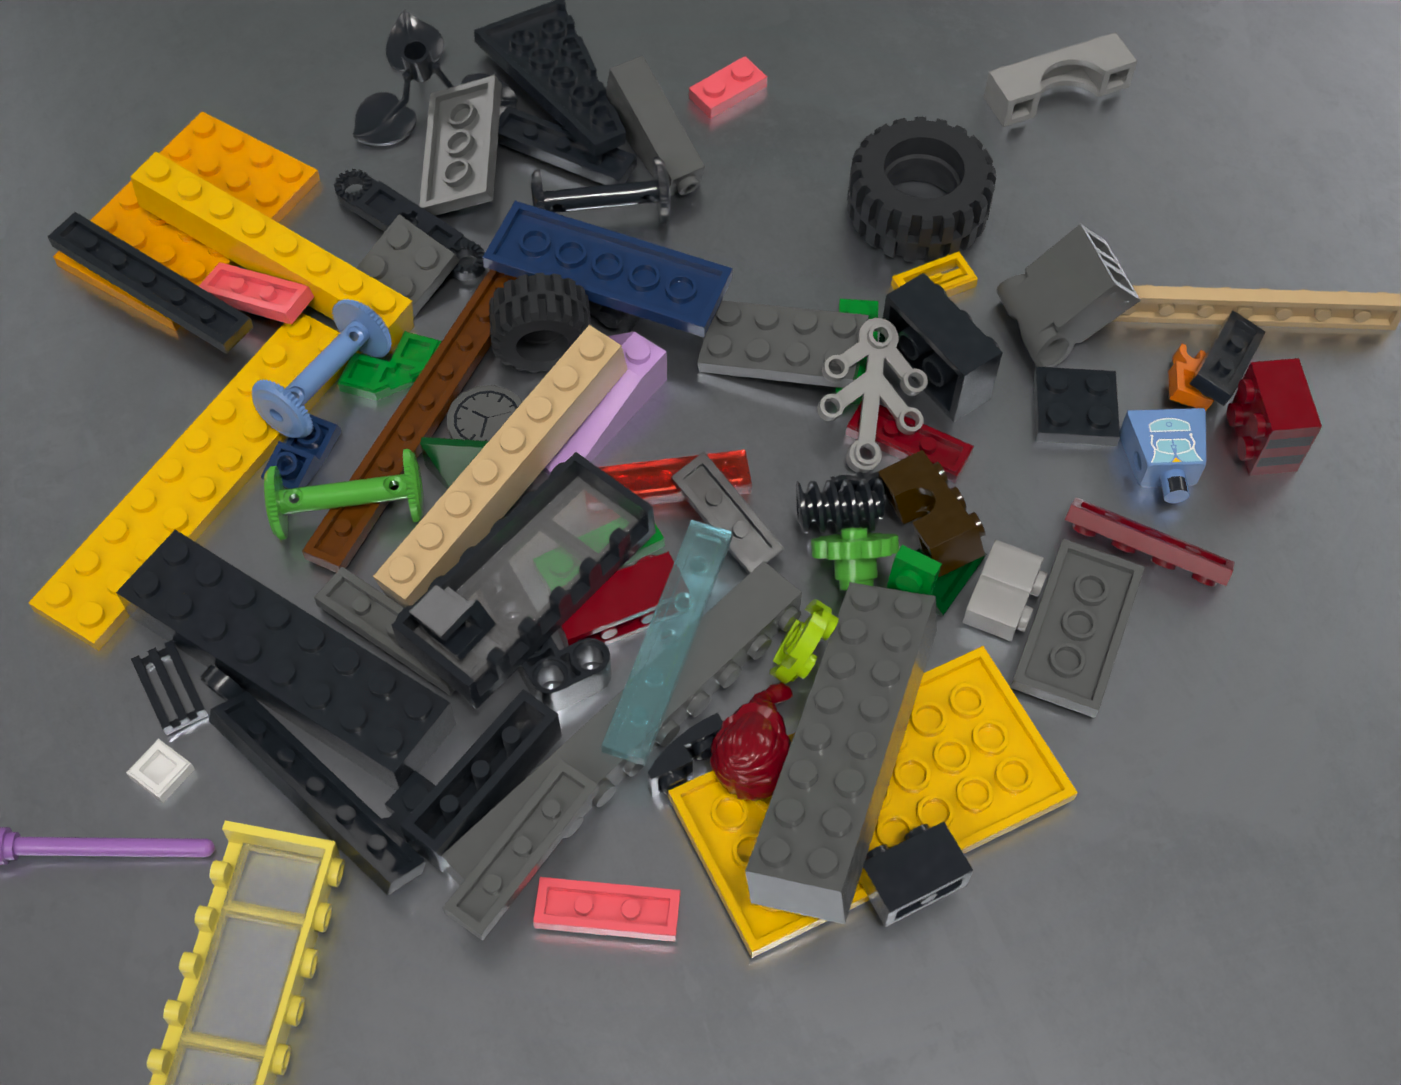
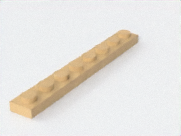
(1266, 307)

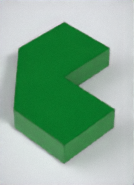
(380, 378)

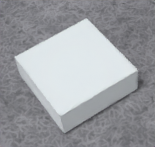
(160, 771)

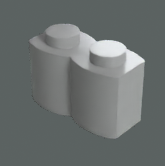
(1003, 591)

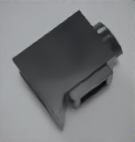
(452, 620)

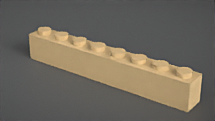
(504, 466)

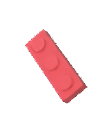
(258, 292)
(607, 909)

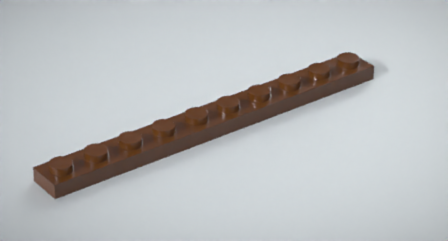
(416, 417)

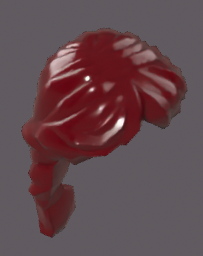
(753, 746)

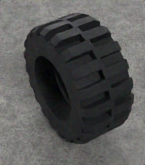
(927, 154)

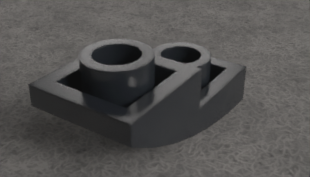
(676, 762)

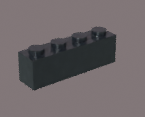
(482, 776)

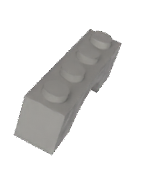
(1095, 65)

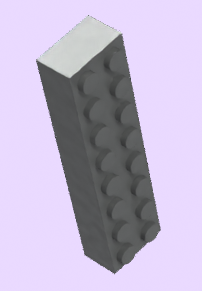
(843, 755)

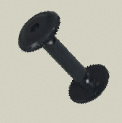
(607, 196)

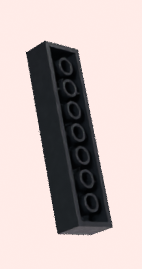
(288, 660)

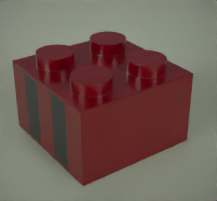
(1273, 417)

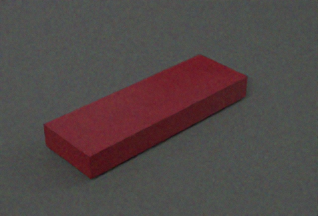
(938, 446)

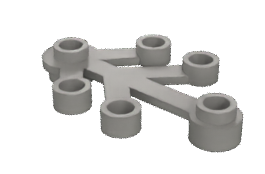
(873, 388)

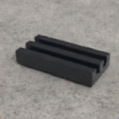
(156, 659)

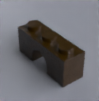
(946, 529)

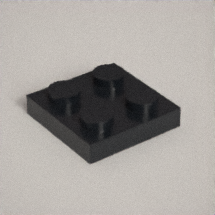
(1076, 406)

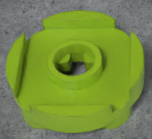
(796, 650)

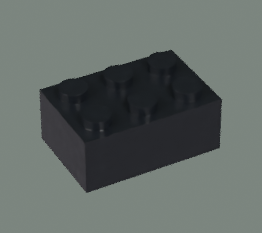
(944, 345)

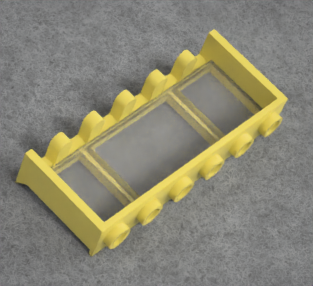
(249, 960)

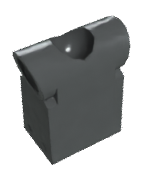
(1067, 295)

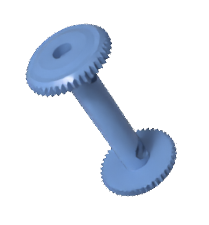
(359, 330)

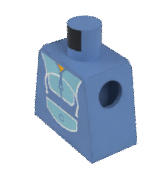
(1166, 448)

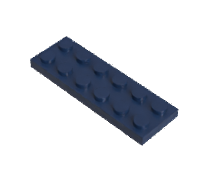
(611, 267)

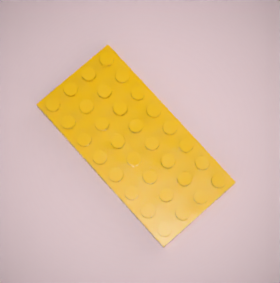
(962, 762)

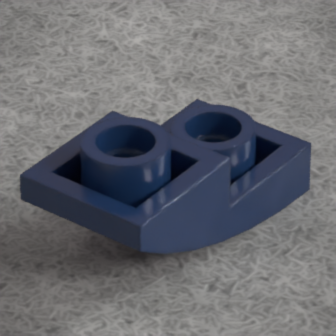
(303, 457)

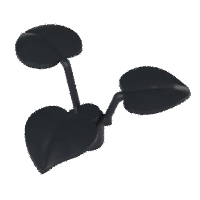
(411, 49)

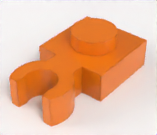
(1180, 376)

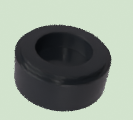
(220, 683)

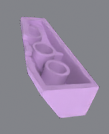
(643, 378)

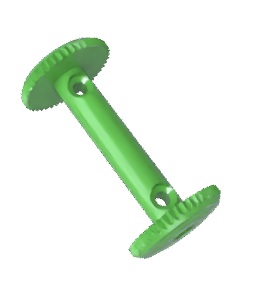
(342, 494)

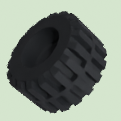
(537, 320)

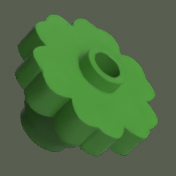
(855, 554)

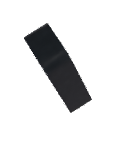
(567, 668)

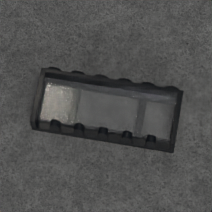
(534, 573)

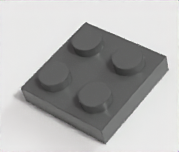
(409, 262)

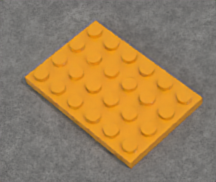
(222, 157)

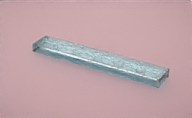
(667, 643)

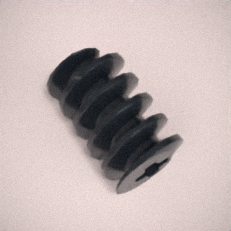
(841, 505)

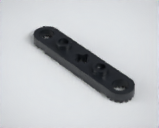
(382, 205)

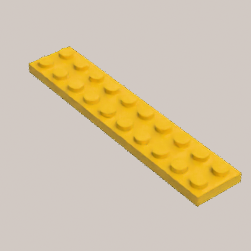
(181, 489)

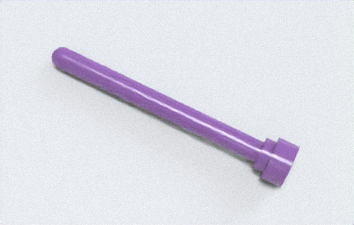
(14, 845)

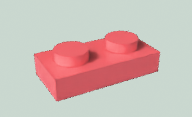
(727, 87)

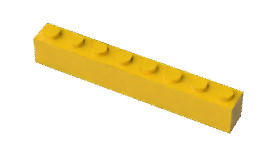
(262, 243)

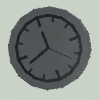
(481, 412)

